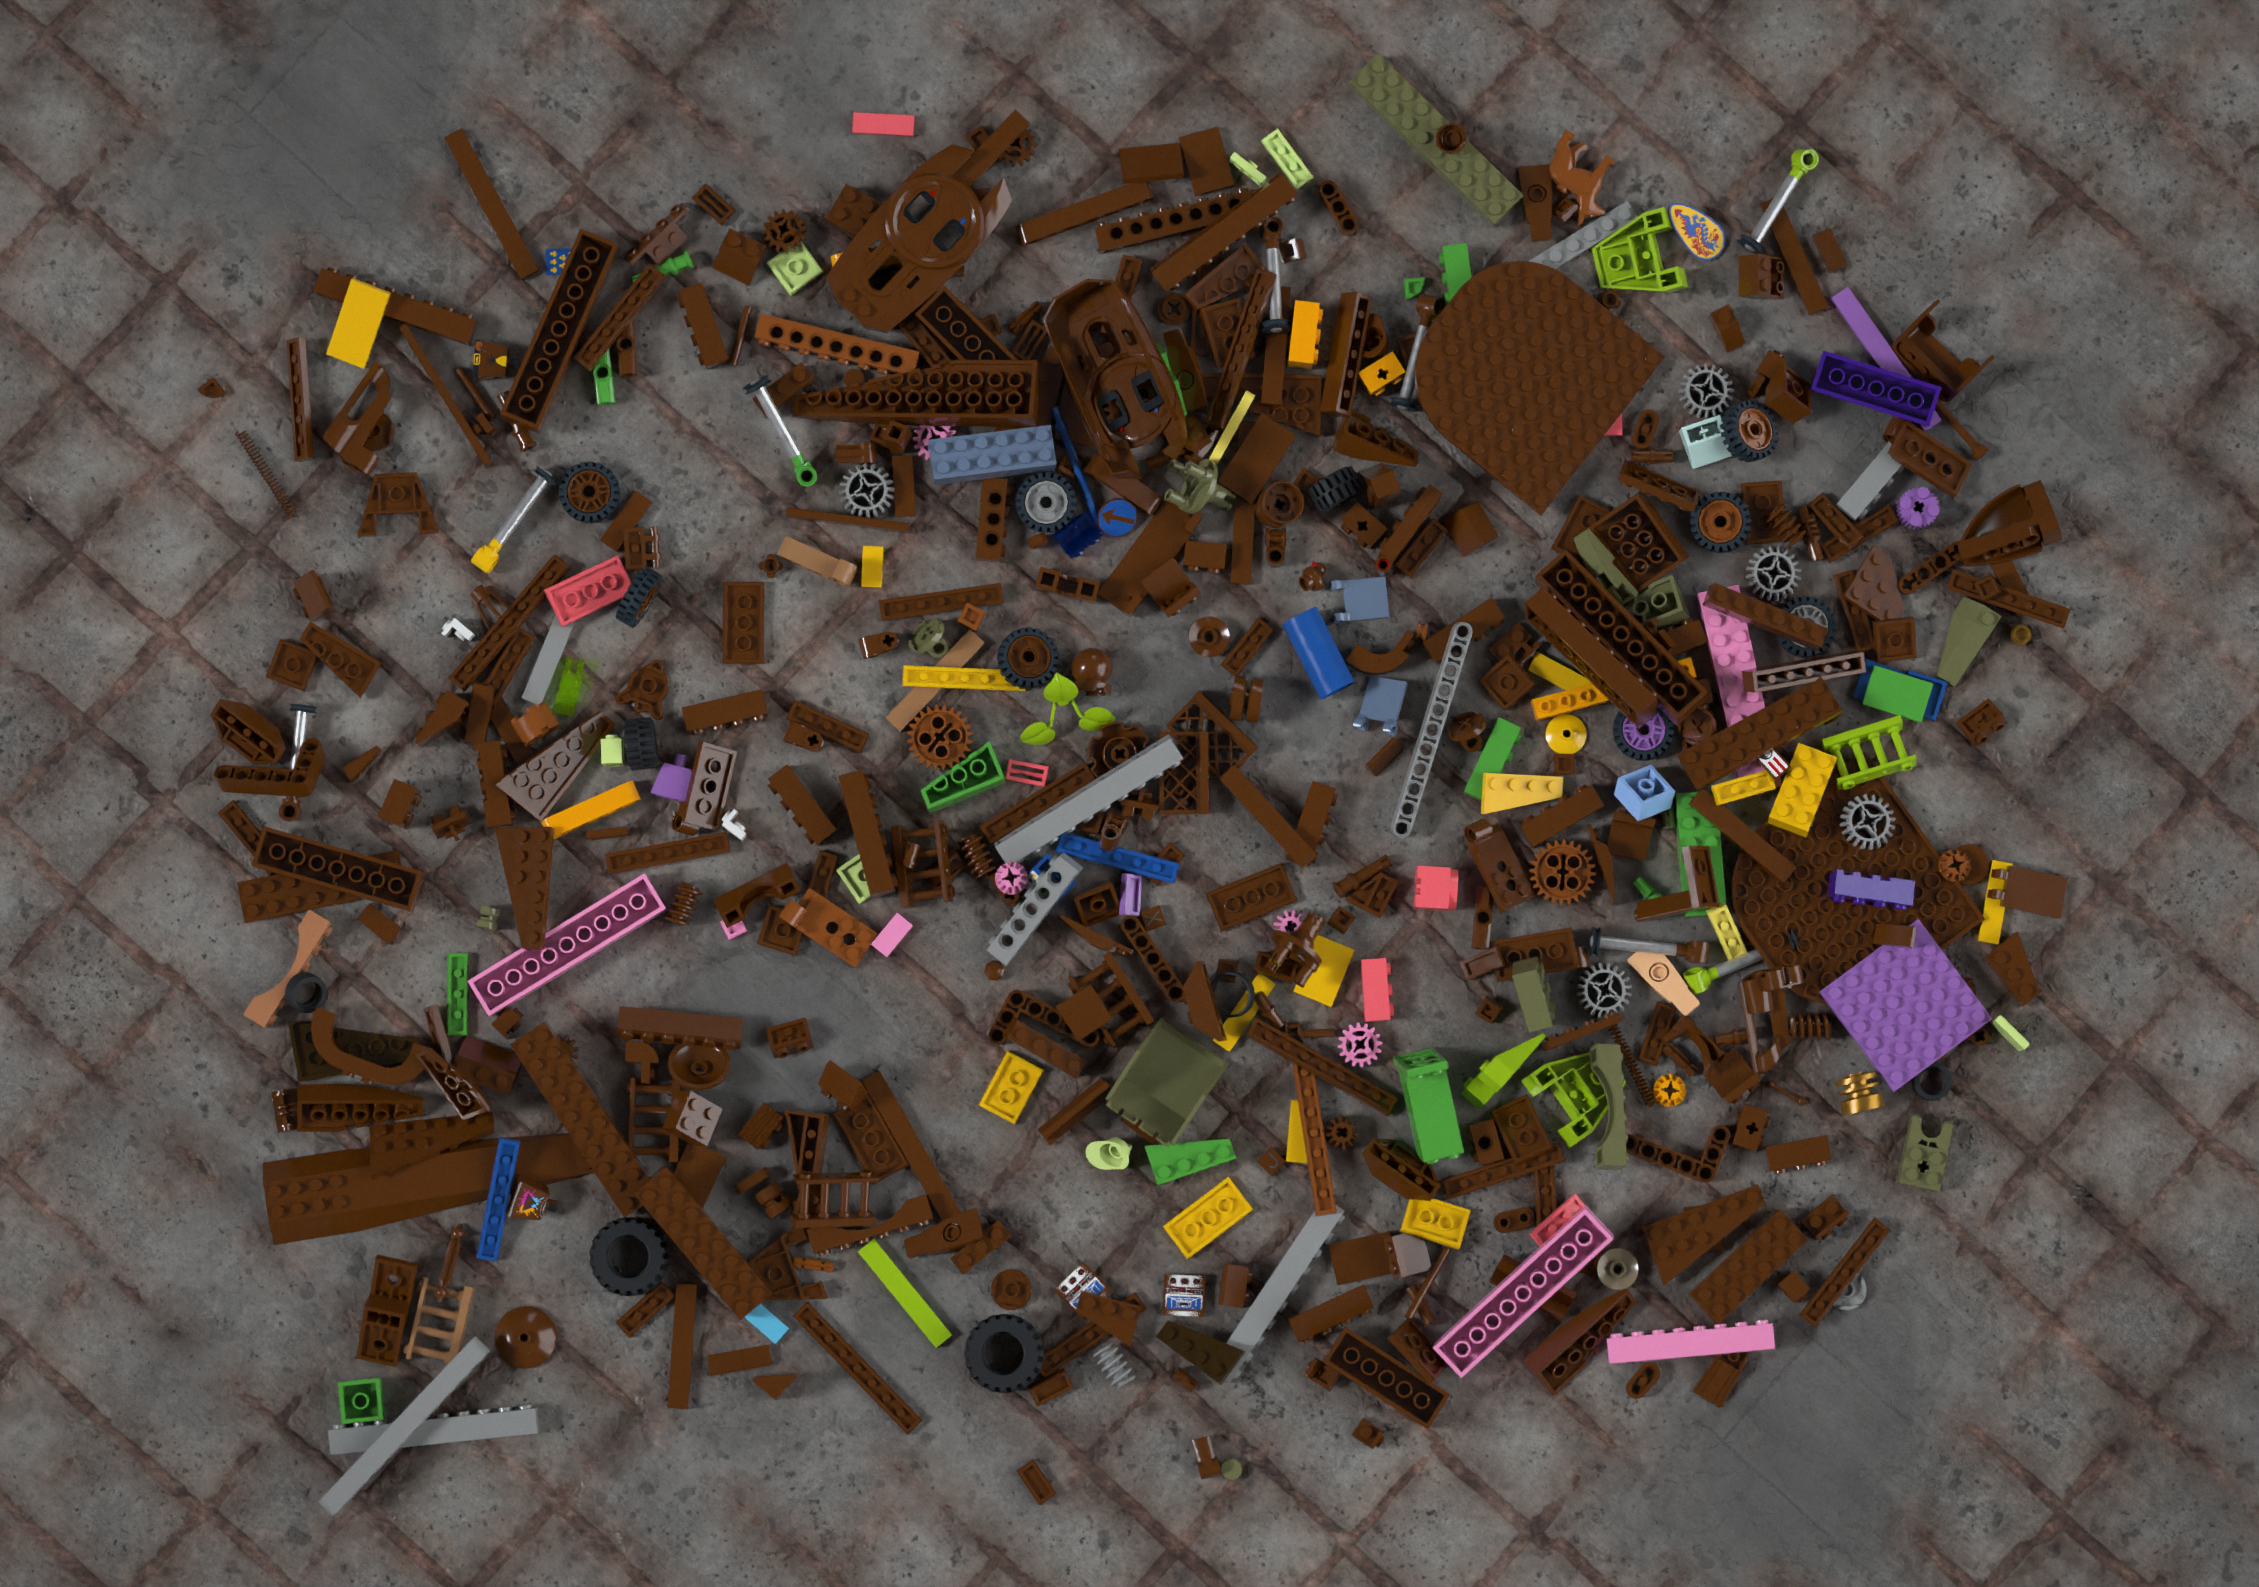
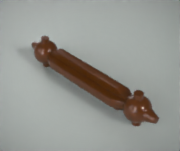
(449, 1263)

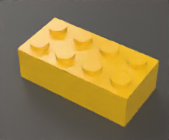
(1802, 790)

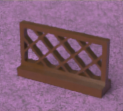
(1221, 720)
(1201, 777)
(1075, 1111)

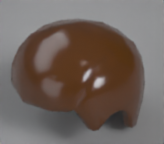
(1451, 138)

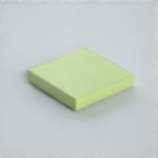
(794, 268)
(854, 878)
(2009, 1033)

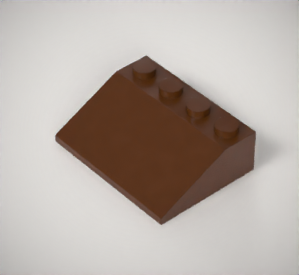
(1639, 541)

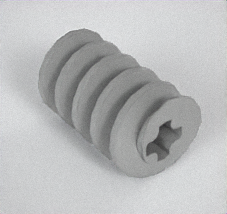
(1114, 1366)

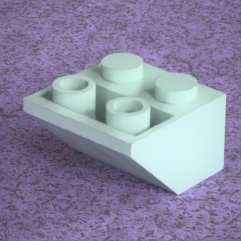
(1704, 442)

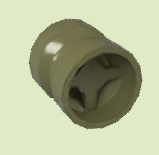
(488, 918)

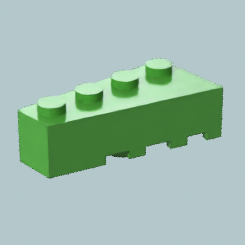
(967, 779)
(1187, 1158)

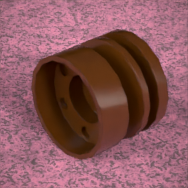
(1280, 493)

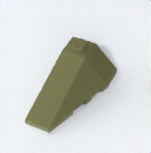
(1660, 601)

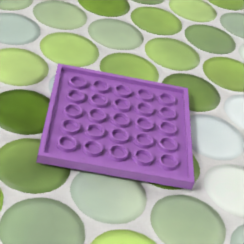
(1905, 1007)

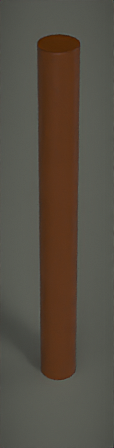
(1427, 1283)

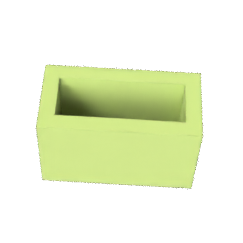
(612, 751)

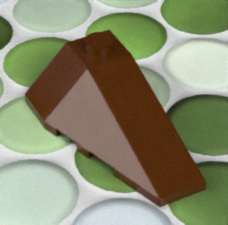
(1364, 441)

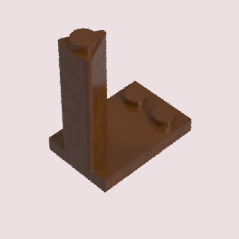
(1701, 891)

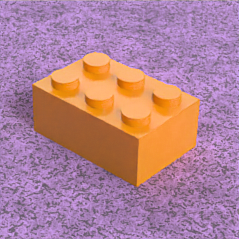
(1304, 335)

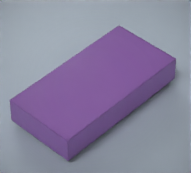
(1130, 894)

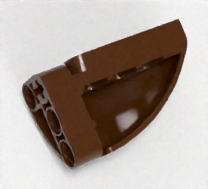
(2010, 527)

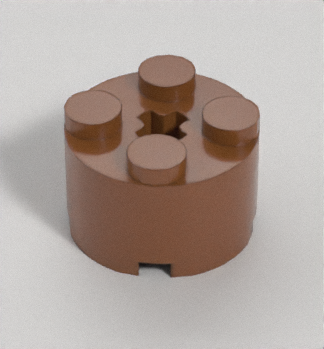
(535, 724)

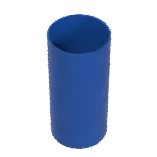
(1318, 653)

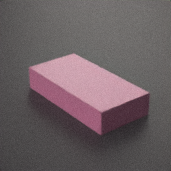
(892, 935)

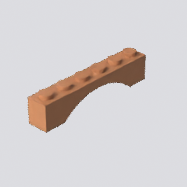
(311, 933)

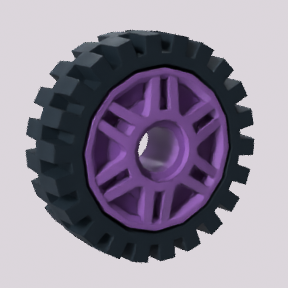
(1643, 746)

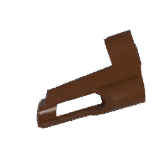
(349, 435)
(1762, 993)

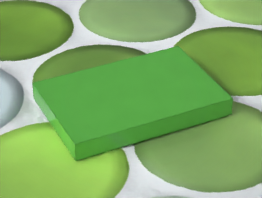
(1897, 694)

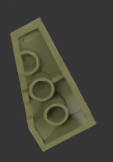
(1967, 632)

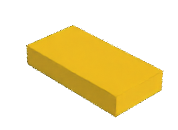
(872, 566)

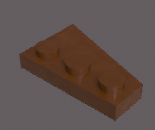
(1110, 1314)

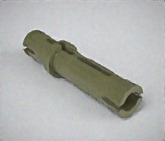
(1668, 822)

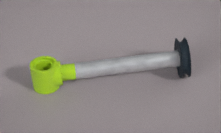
(1798, 169)
(1699, 978)

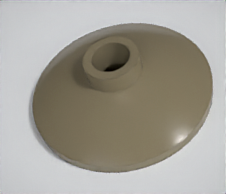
(1628, 1271)

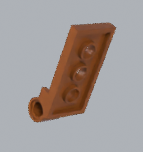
(812, 917)

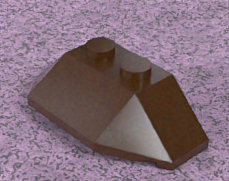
(248, 732)
(1202, 1003)
(1401, 1169)

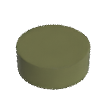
(1231, 1469)

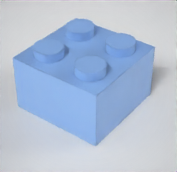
(1644, 792)

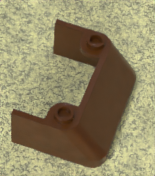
(1931, 361)

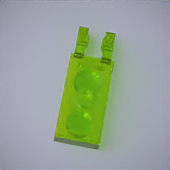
(569, 689)

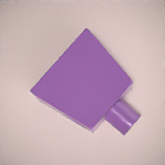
(673, 780)

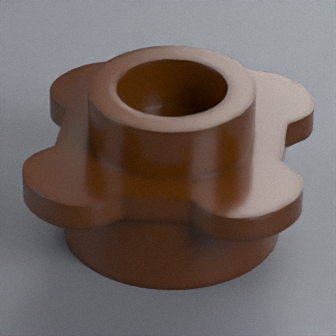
(1612, 294)
(770, 560)

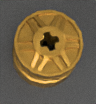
(1859, 1093)

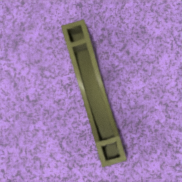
(1606, 1065)

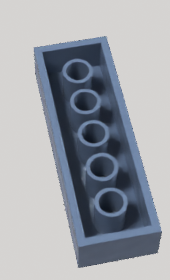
(991, 455)

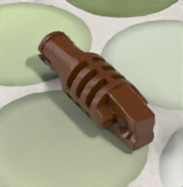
(1812, 535)

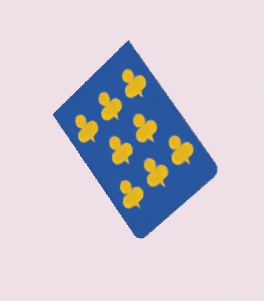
(556, 260)

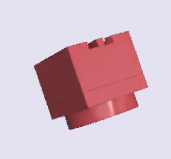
(1435, 888)

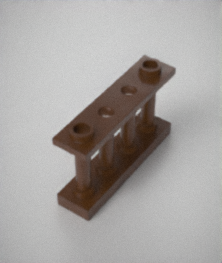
(906, 876)
(1131, 998)
(671, 1089)
(843, 1217)

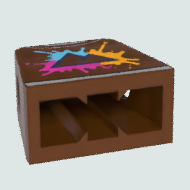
(530, 1199)

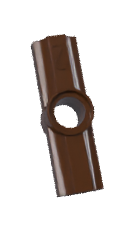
(627, 357)
(1482, 931)

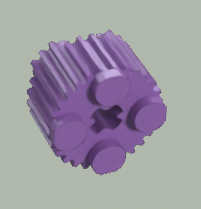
(1920, 496)

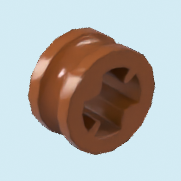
(1421, 631)

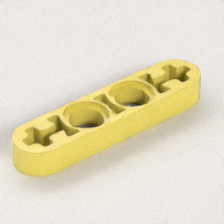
(1232, 427)

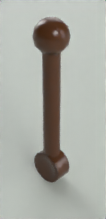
(1801, 1101)

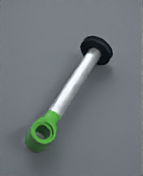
(758, 387)

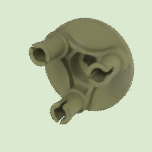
(1198, 486)

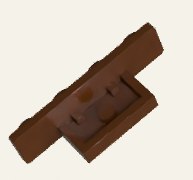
(662, 239)

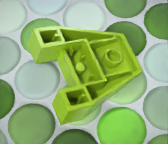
(1633, 259)
(1497, 1072)
(1576, 1091)

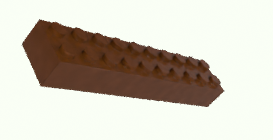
(559, 331)
(1601, 613)
(582, 1115)

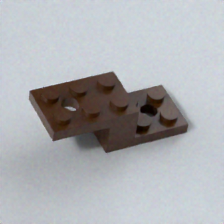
(387, 1310)

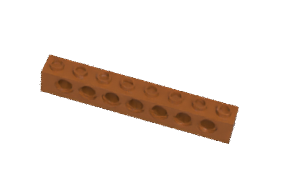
(767, 324)

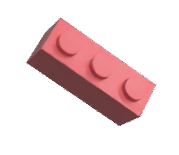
(1376, 990)

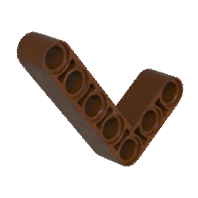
(276, 781)
(1042, 1017)
(1677, 1158)

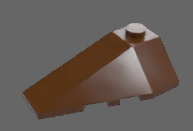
(458, 1088)

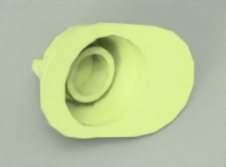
(1109, 1154)

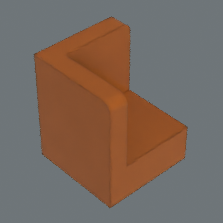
(971, 617)

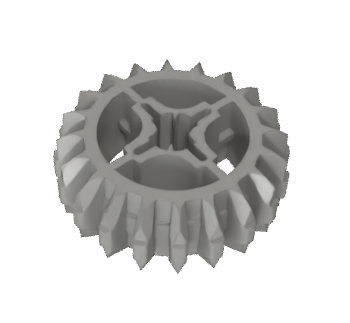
(1697, 389)
(858, 495)
(1781, 574)
(1851, 829)
(1588, 982)

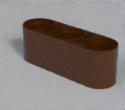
(1337, 198)

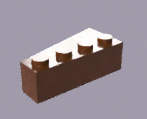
(492, 768)

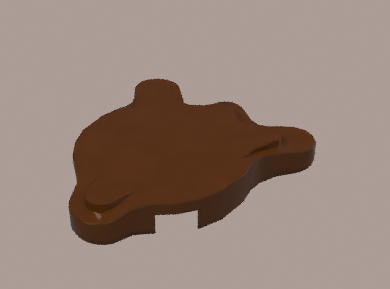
(647, 688)

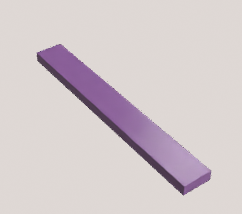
(1872, 338)

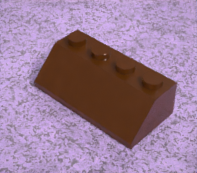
(1331, 1313)

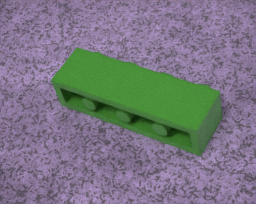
(1456, 266)
(1493, 755)

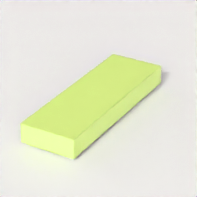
(1287, 159)

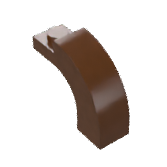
(1375, 664)

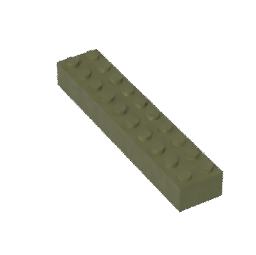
(1417, 125)

